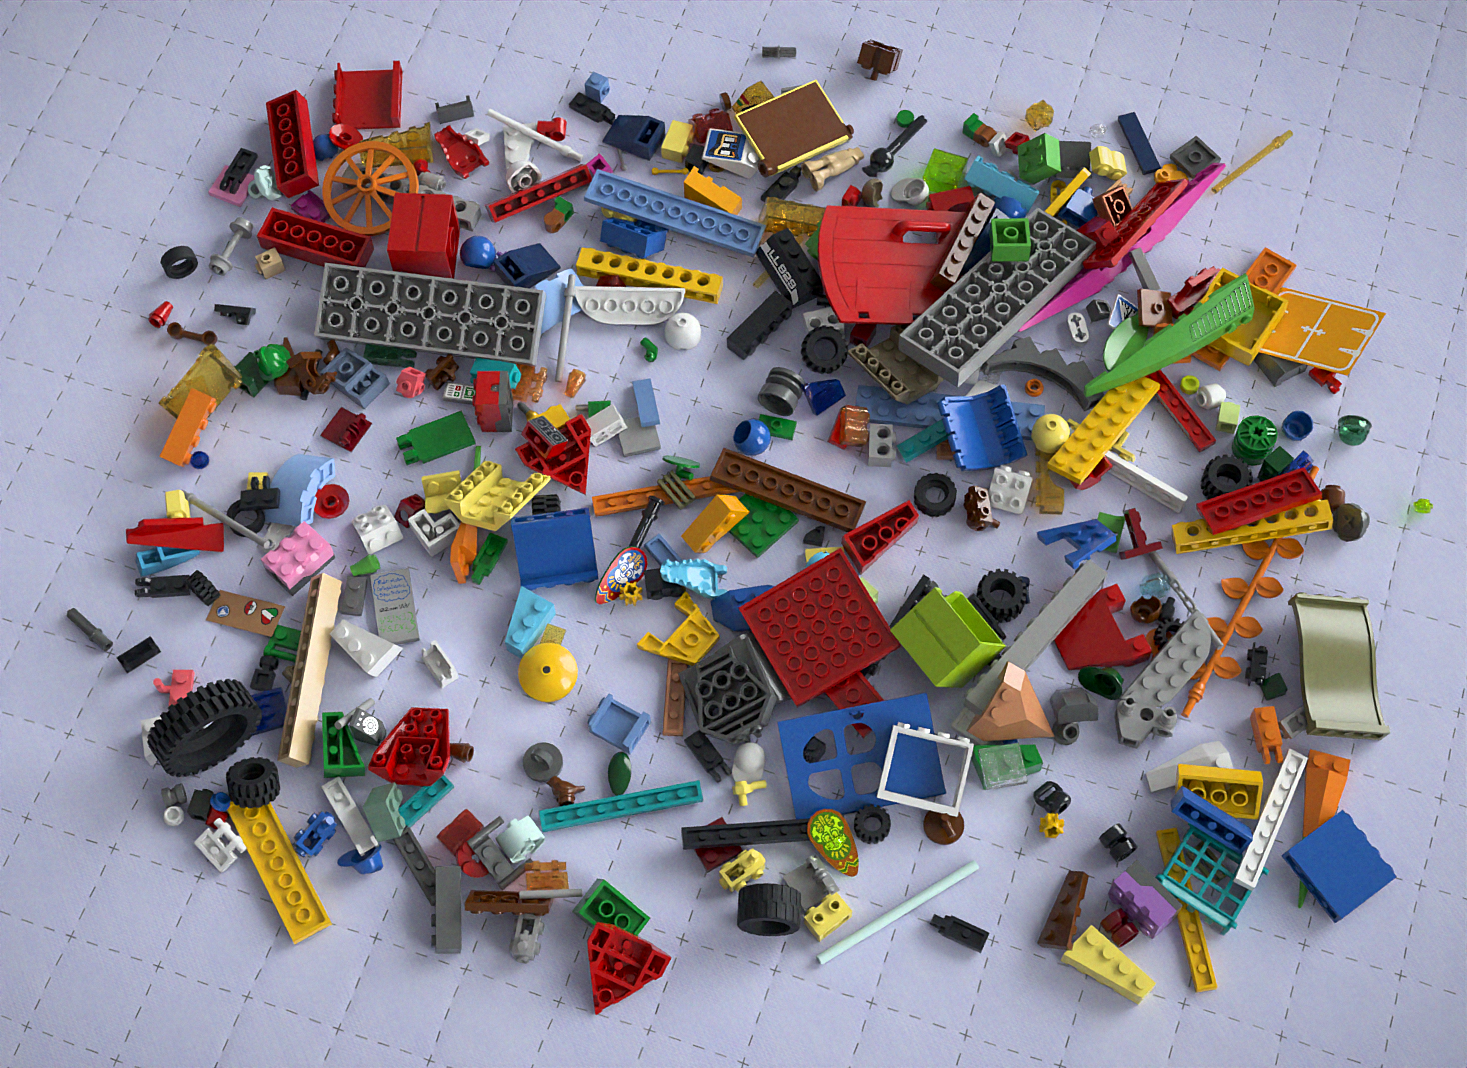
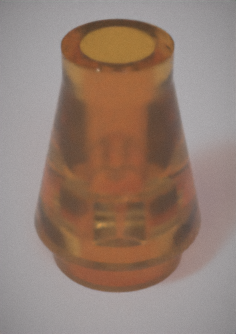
(574, 383)

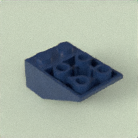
(636, 135)
(525, 266)

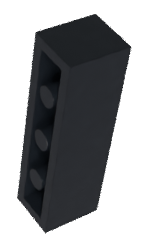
(759, 325)

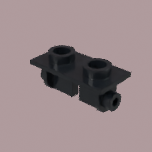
(138, 654)
(1255, 672)

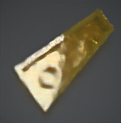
(414, 143)
(784, 214)

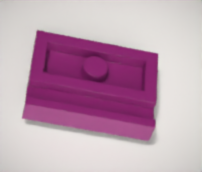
(310, 207)

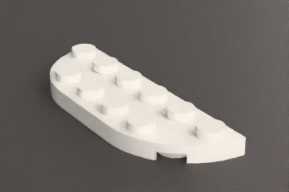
(629, 304)

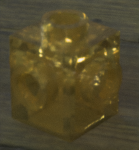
(1039, 115)

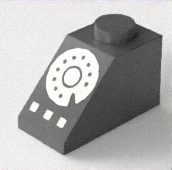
(367, 727)

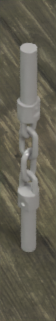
(1173, 579)

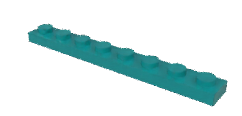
(621, 806)

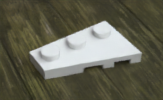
(517, 144)

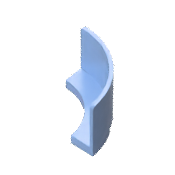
(555, 299)
(298, 483)

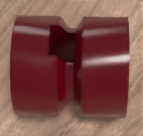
(1119, 927)

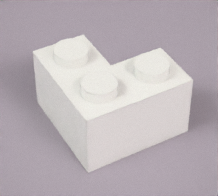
(433, 535)

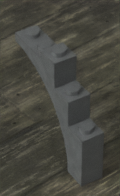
(1049, 365)

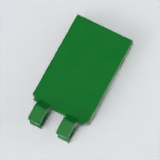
(436, 439)

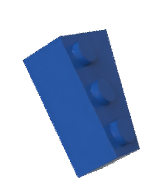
(631, 238)

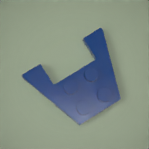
(1084, 536)

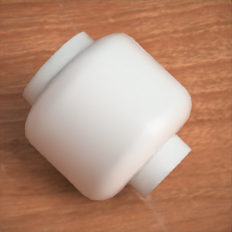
(1210, 396)

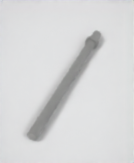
(191, 498)

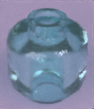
(1155, 585)

